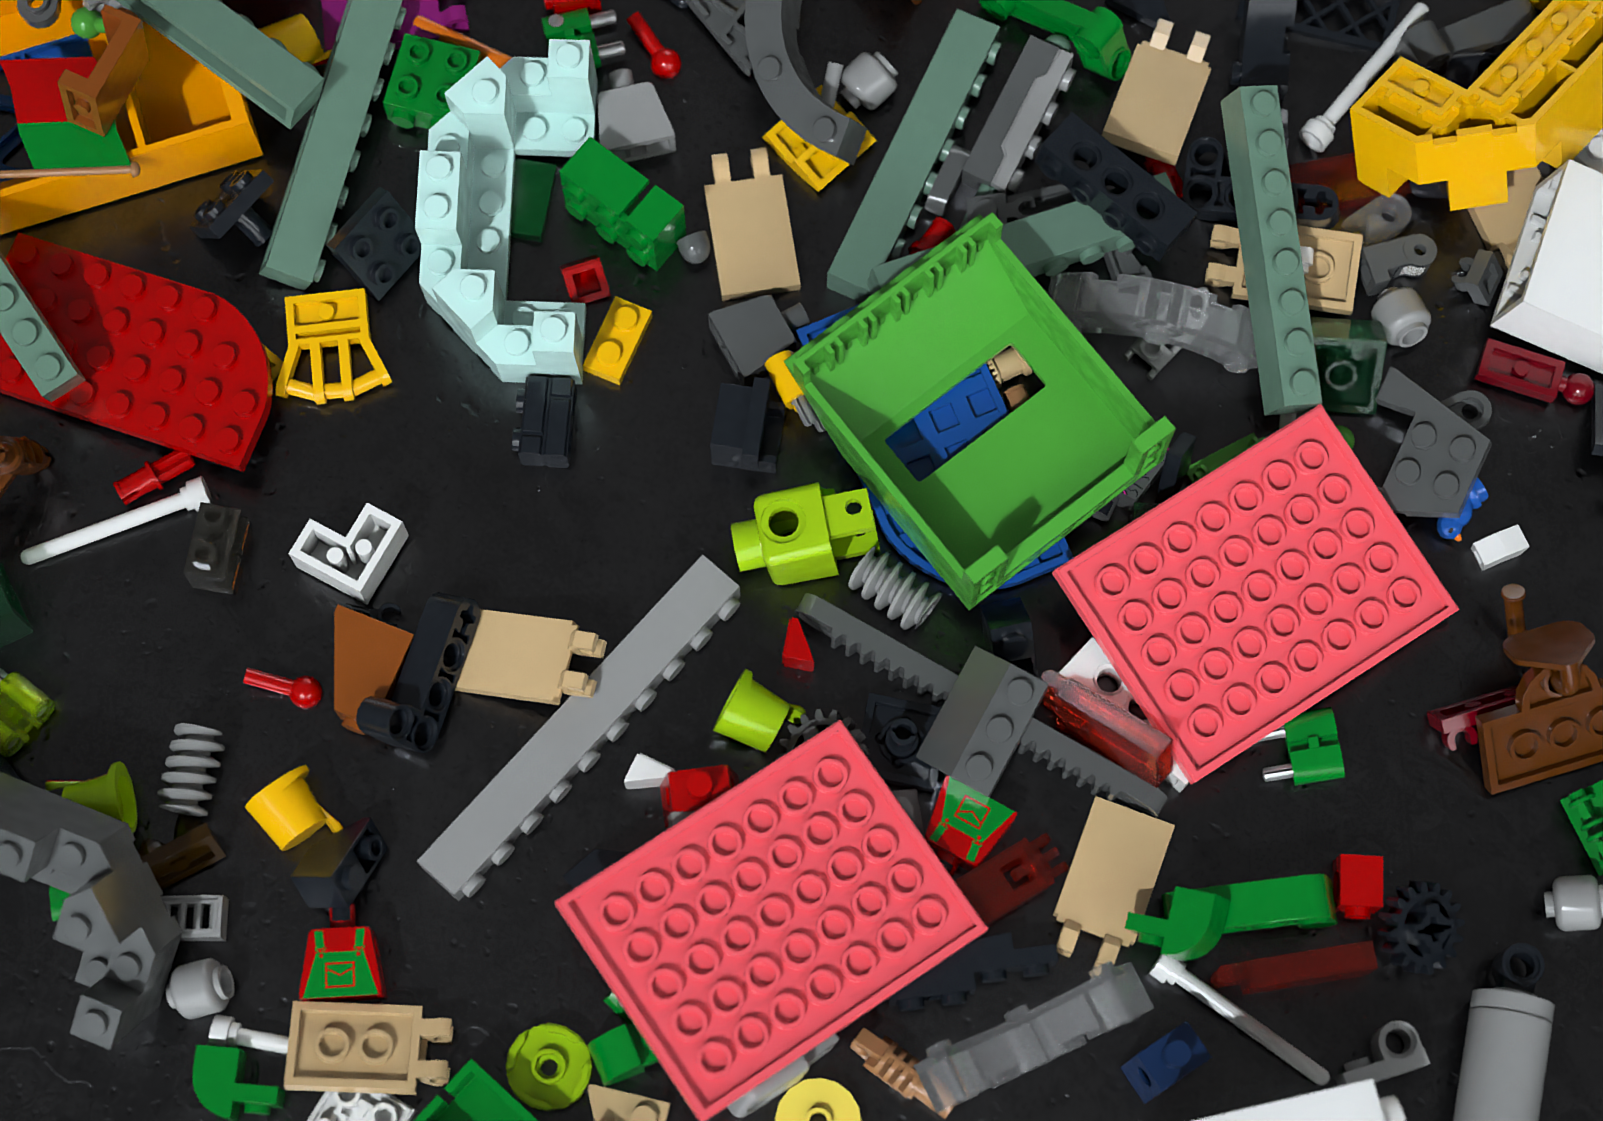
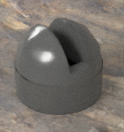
(694, 247)

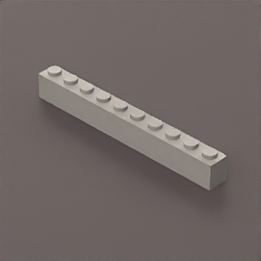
(579, 729)

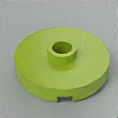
(532, 1051)

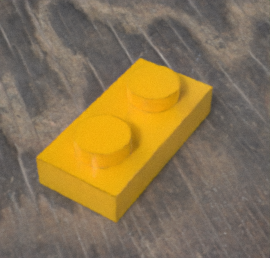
(617, 340)

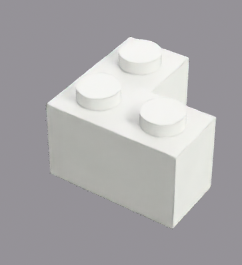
(355, 561)

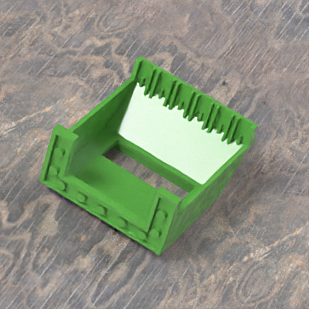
(1026, 475)

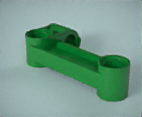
(1095, 34)

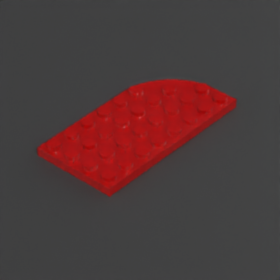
(152, 353)

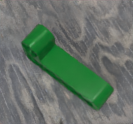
(1274, 903)

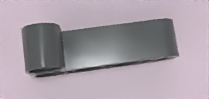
(1483, 32)

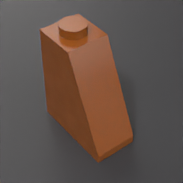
(365, 661)

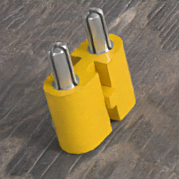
(790, 391)

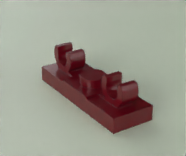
(1461, 715)

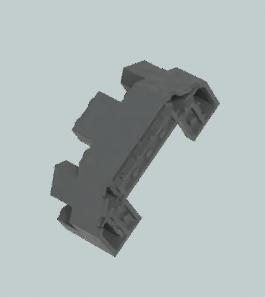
(111, 907)

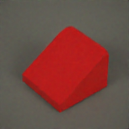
(585, 280)
(796, 649)

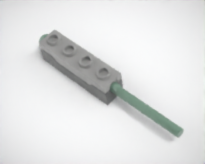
(1018, 117)

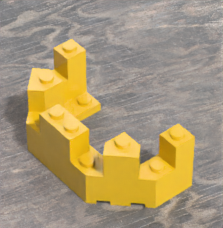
(1524, 109)

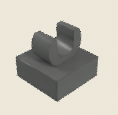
(1482, 276)

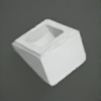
(646, 773)

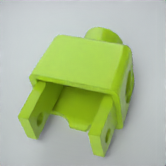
(819, 538)

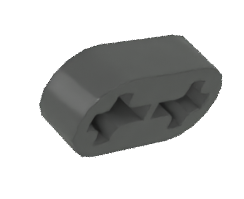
(947, 181)

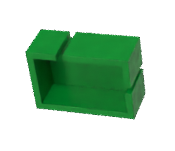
(606, 193)
(476, 1099)

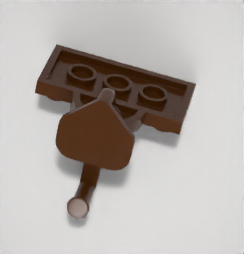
(1551, 725)

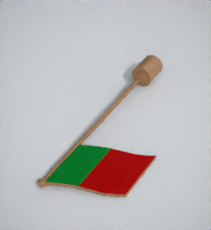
(50, 140)

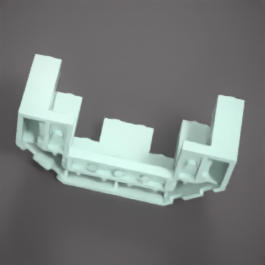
(468, 198)

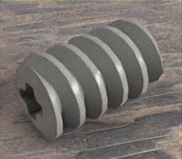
(893, 589)
(189, 769)

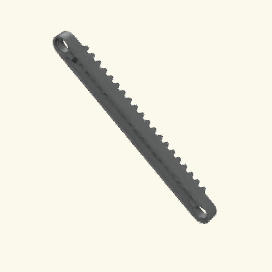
(939, 681)

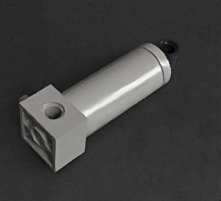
(1506, 1044)

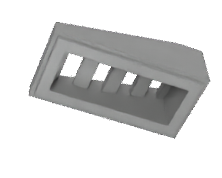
(218, 916)

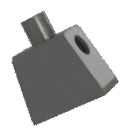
(754, 333)

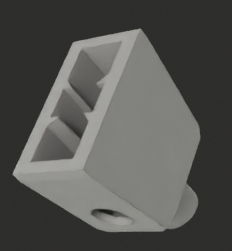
(633, 119)

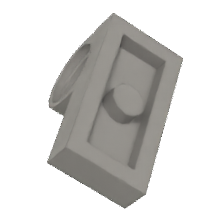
(1387, 1063)

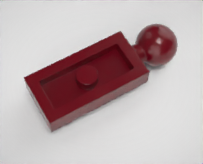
(1531, 374)

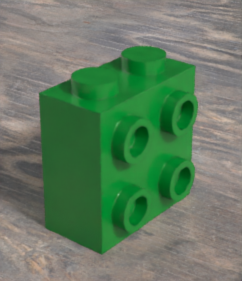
(422, 77)

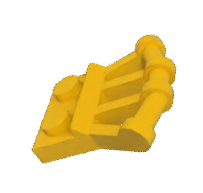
(323, 322)

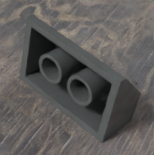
(982, 721)

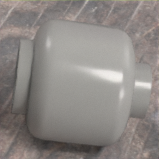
(868, 80)
(1402, 316)
(1575, 902)
(200, 988)

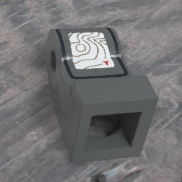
(1395, 258)

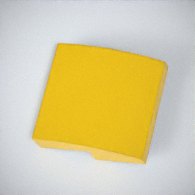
(807, 160)

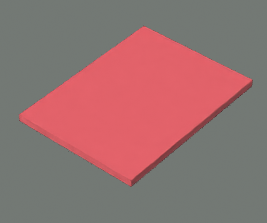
(1255, 592)
(770, 919)

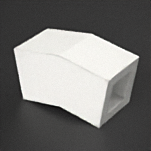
(1499, 547)

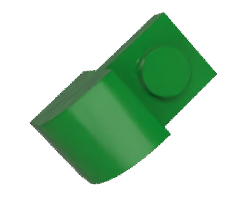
(1192, 925)
(620, 1054)
(220, 1086)

